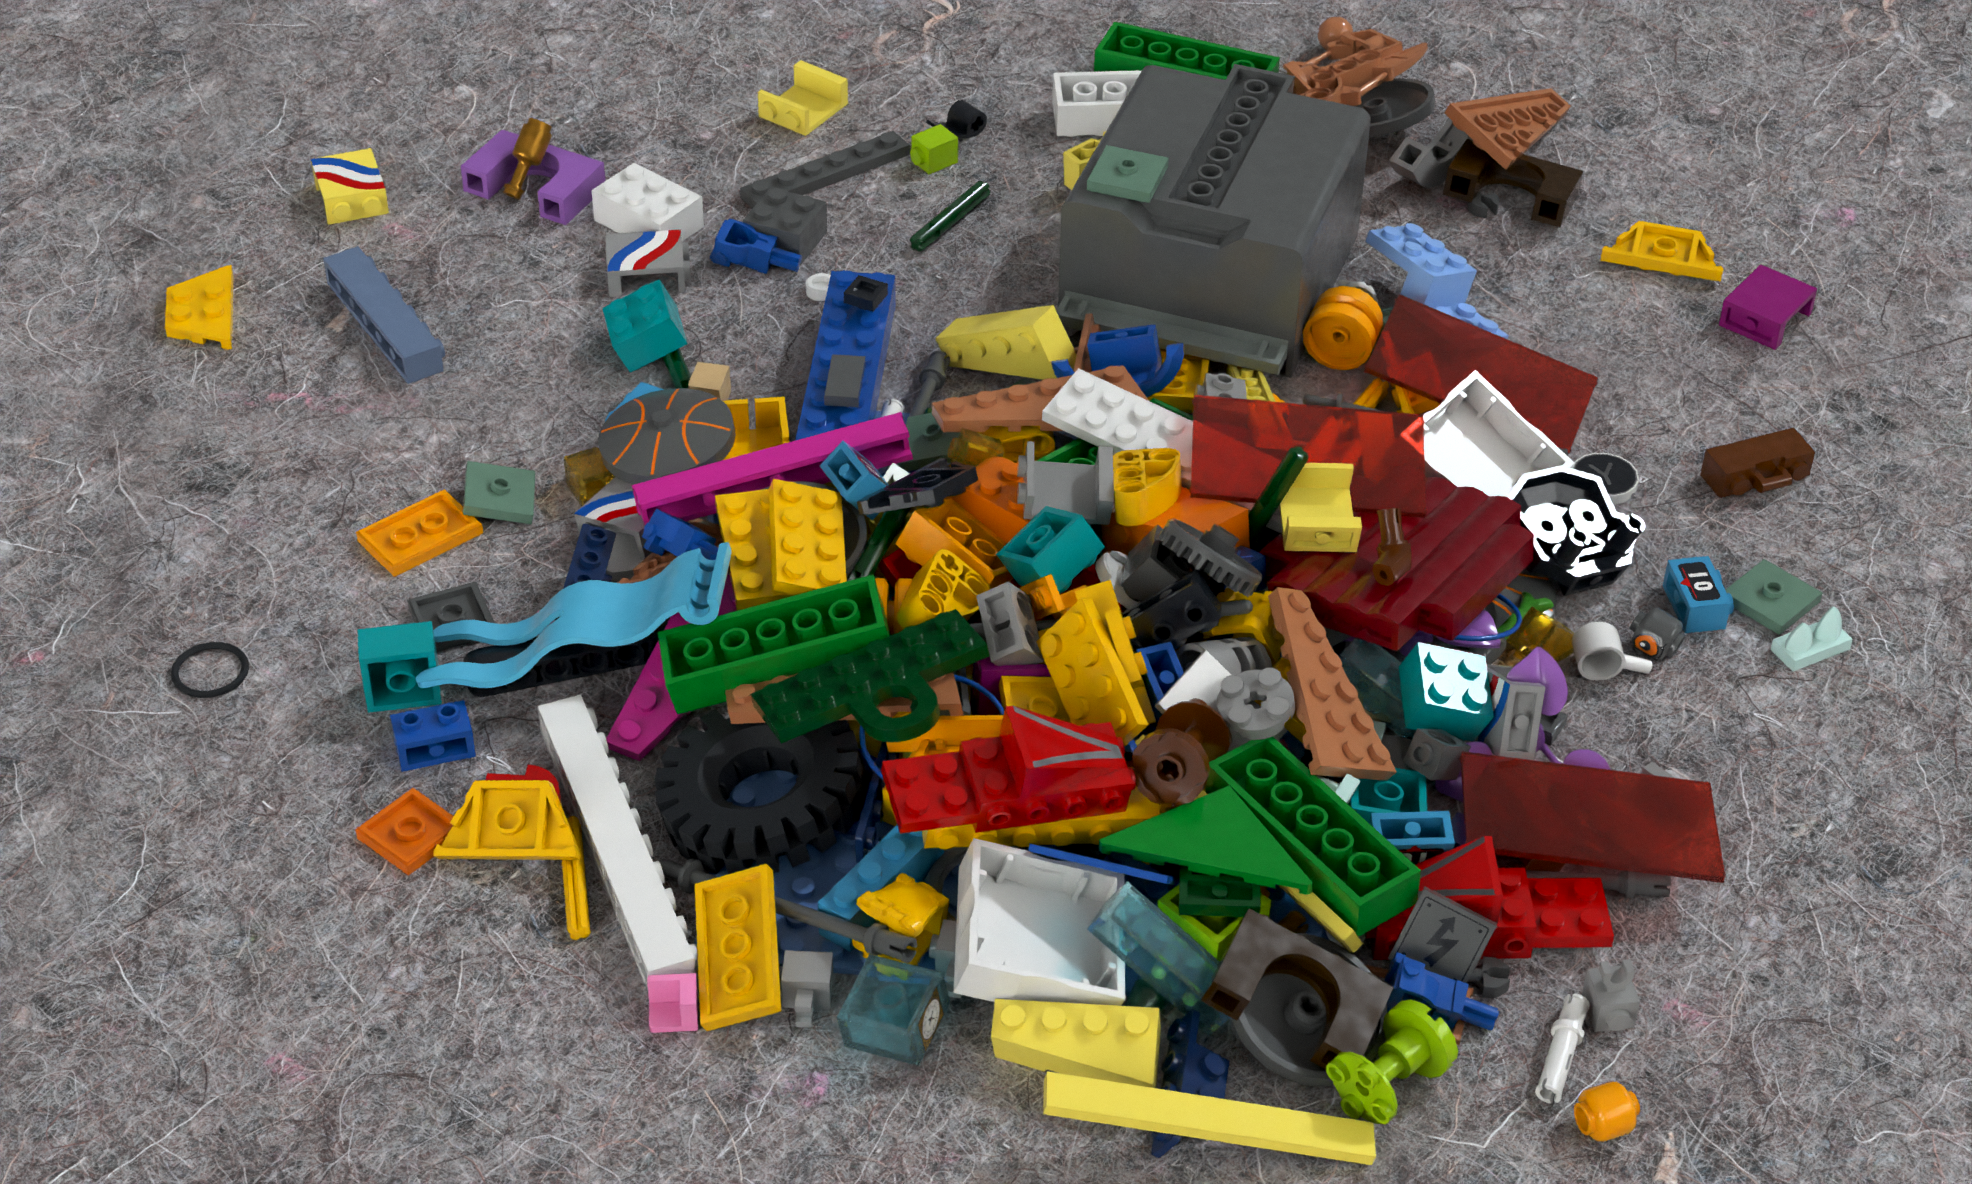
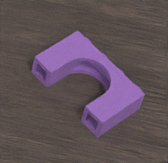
(559, 199)

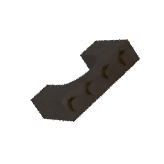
(1549, 182)
(1264, 948)

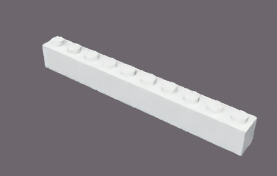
(615, 841)

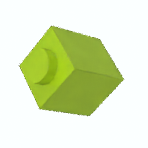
(934, 149)

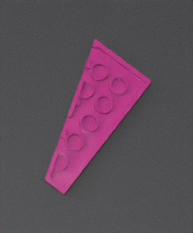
(649, 709)

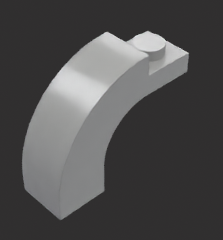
(1429, 163)

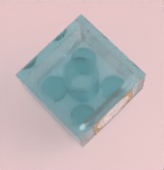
(893, 1009)

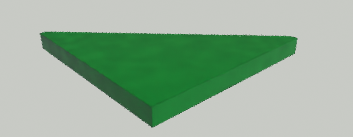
(1212, 838)

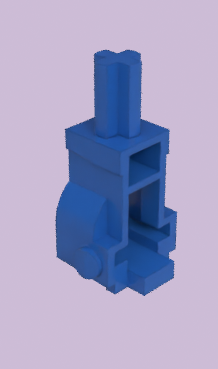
(744, 246)
(676, 536)
(1441, 994)

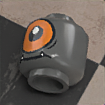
(1657, 633)

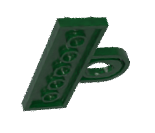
(870, 675)

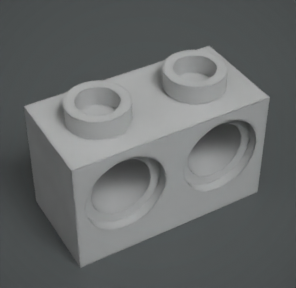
(1009, 626)

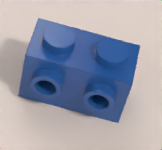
(433, 735)

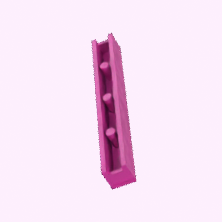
(693, 491)

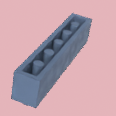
(384, 314)

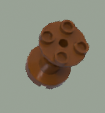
(1175, 758)

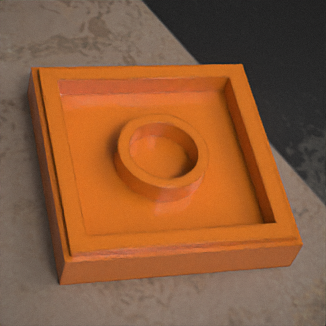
(407, 831)

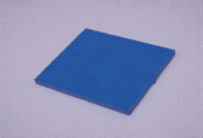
(1104, 864)

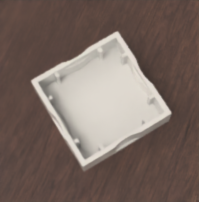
(1484, 441)
(1027, 929)

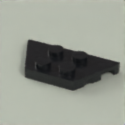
(922, 487)

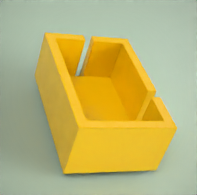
(770, 425)

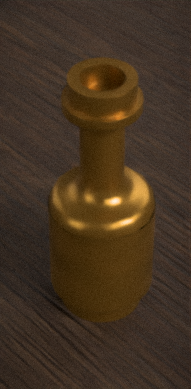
(529, 151)

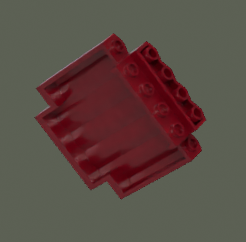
(1460, 563)

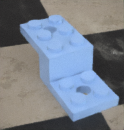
(1434, 273)

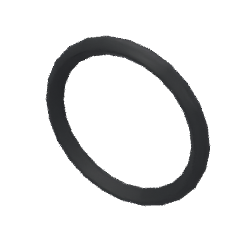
(216, 692)

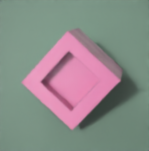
(673, 1003)

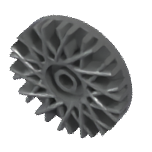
(1213, 553)

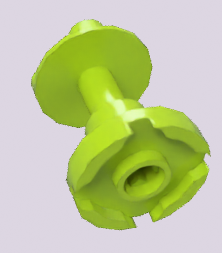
(1412, 1045)

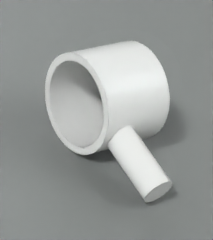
(1601, 653)

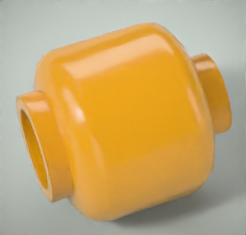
(1606, 1111)

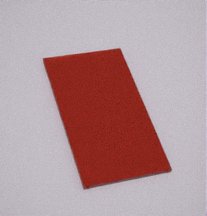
(1436, 352)
(1244, 441)
(1592, 816)

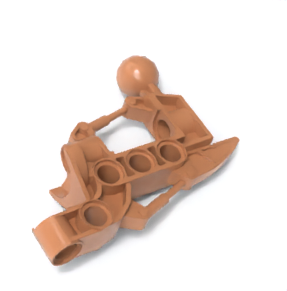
(1364, 63)

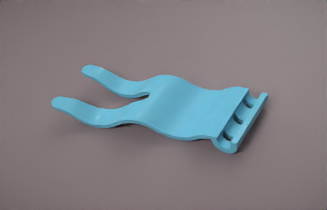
(592, 615)

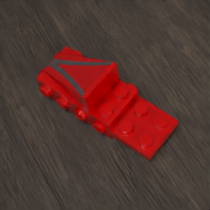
(1023, 777)
(1526, 909)

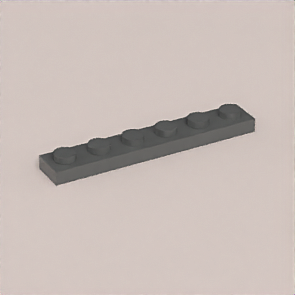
(831, 168)

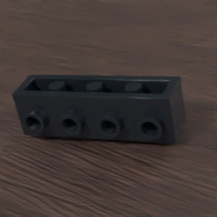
(1175, 613)

